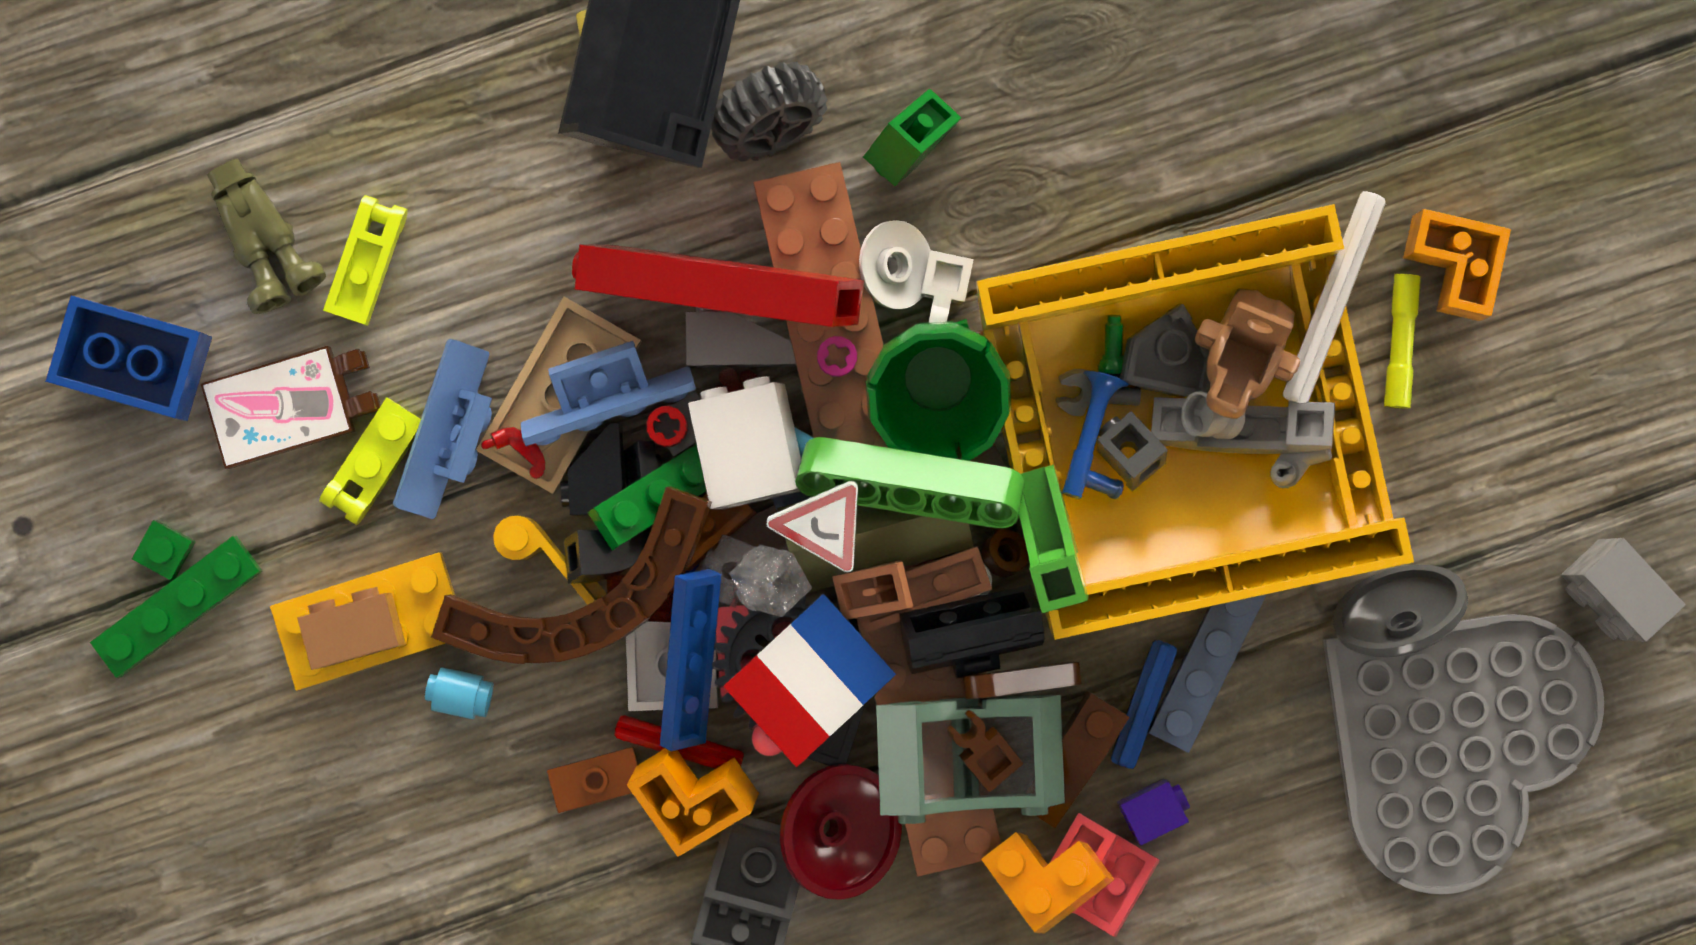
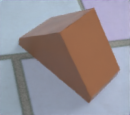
(873, 590)

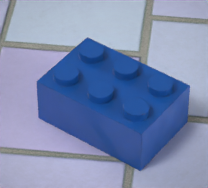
(129, 358)

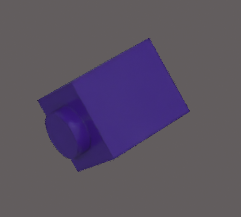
(1154, 810)

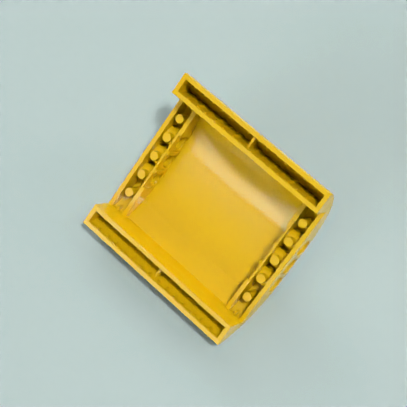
(1206, 520)

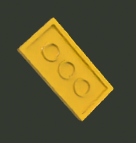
(418, 596)

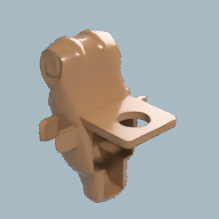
(1246, 351)

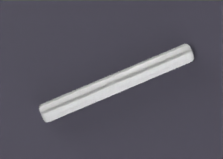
(1335, 296)

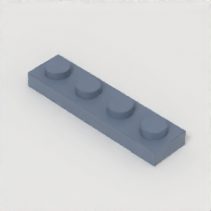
(1203, 671)

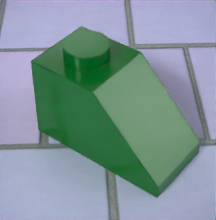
(911, 137)

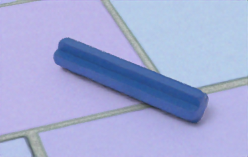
(1144, 704)

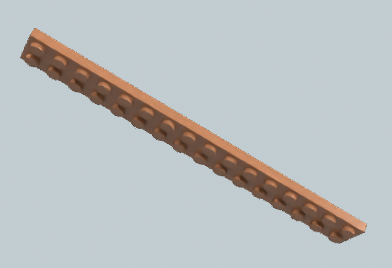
(815, 232)

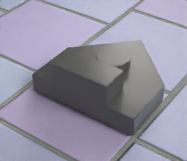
(1166, 356)

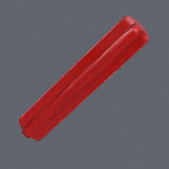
(649, 735)

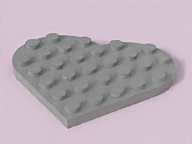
(1454, 742)

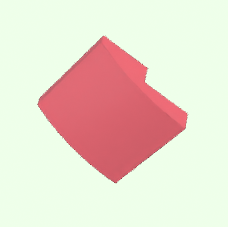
(1125, 862)

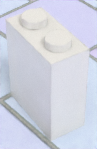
(746, 443)

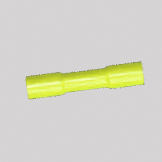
(1404, 312)

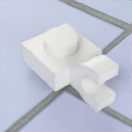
(945, 283)

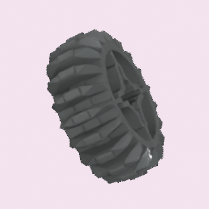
(768, 111)

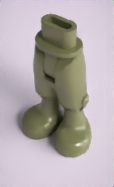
(253, 230)

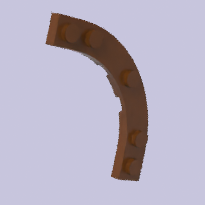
(600, 622)

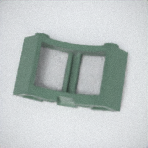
(922, 763)

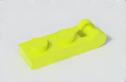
(365, 261)
(372, 460)

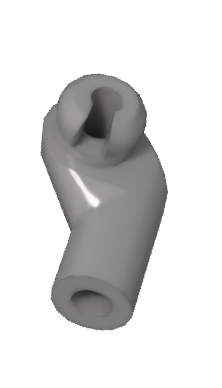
(1291, 466)

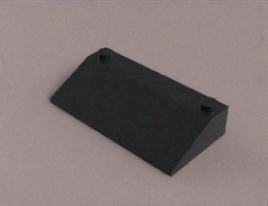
(649, 76)

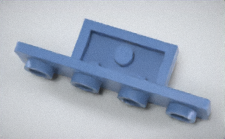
(603, 388)
(447, 430)

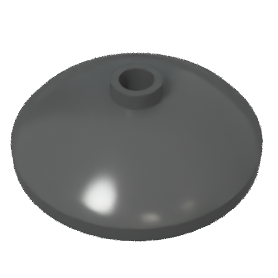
(1400, 610)

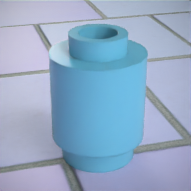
(459, 693)

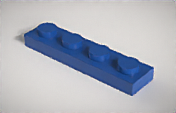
(690, 659)

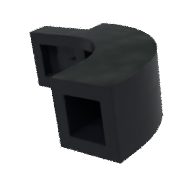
(587, 551)

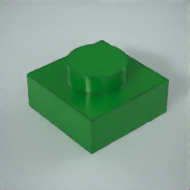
(163, 550)

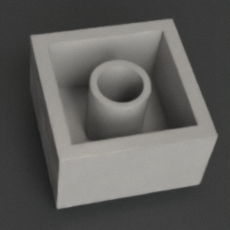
(1621, 590)

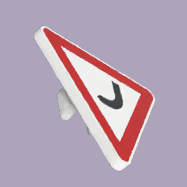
(823, 525)

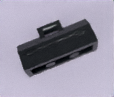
(972, 631)

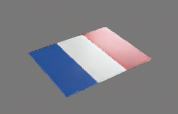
(809, 680)

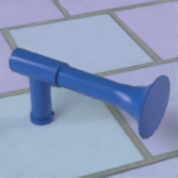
(1079, 472)

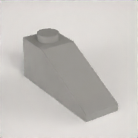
(731, 341)

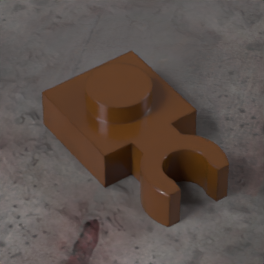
(986, 753)

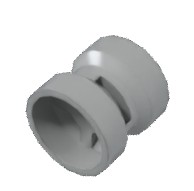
(1203, 422)

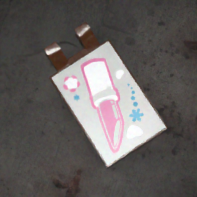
(286, 405)

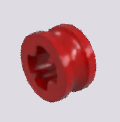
(674, 414)

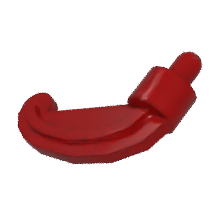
(513, 437)

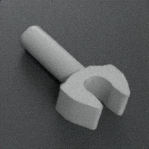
(1078, 405)

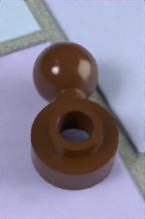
(1011, 546)

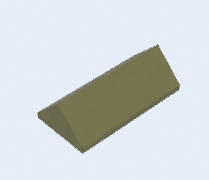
(885, 538)

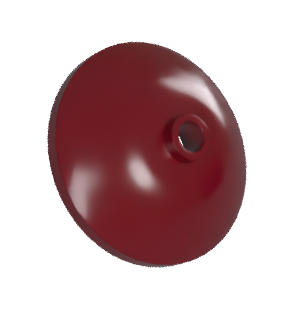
(858, 843)

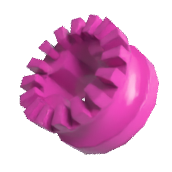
(823, 353)

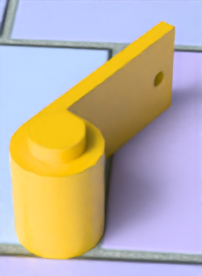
(524, 538)

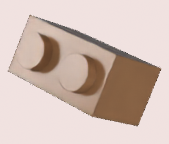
(351, 629)

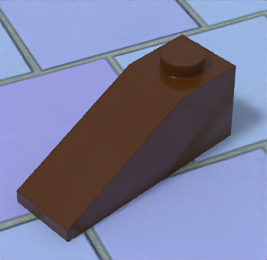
(1085, 744)

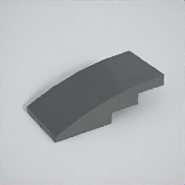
(748, 888)

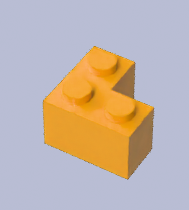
(1468, 251)
(688, 807)
(1044, 890)

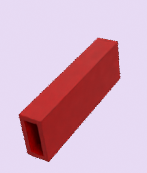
(718, 285)

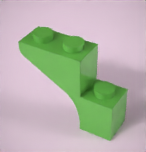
(1050, 542)

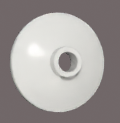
(907, 257)

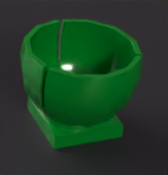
(939, 391)

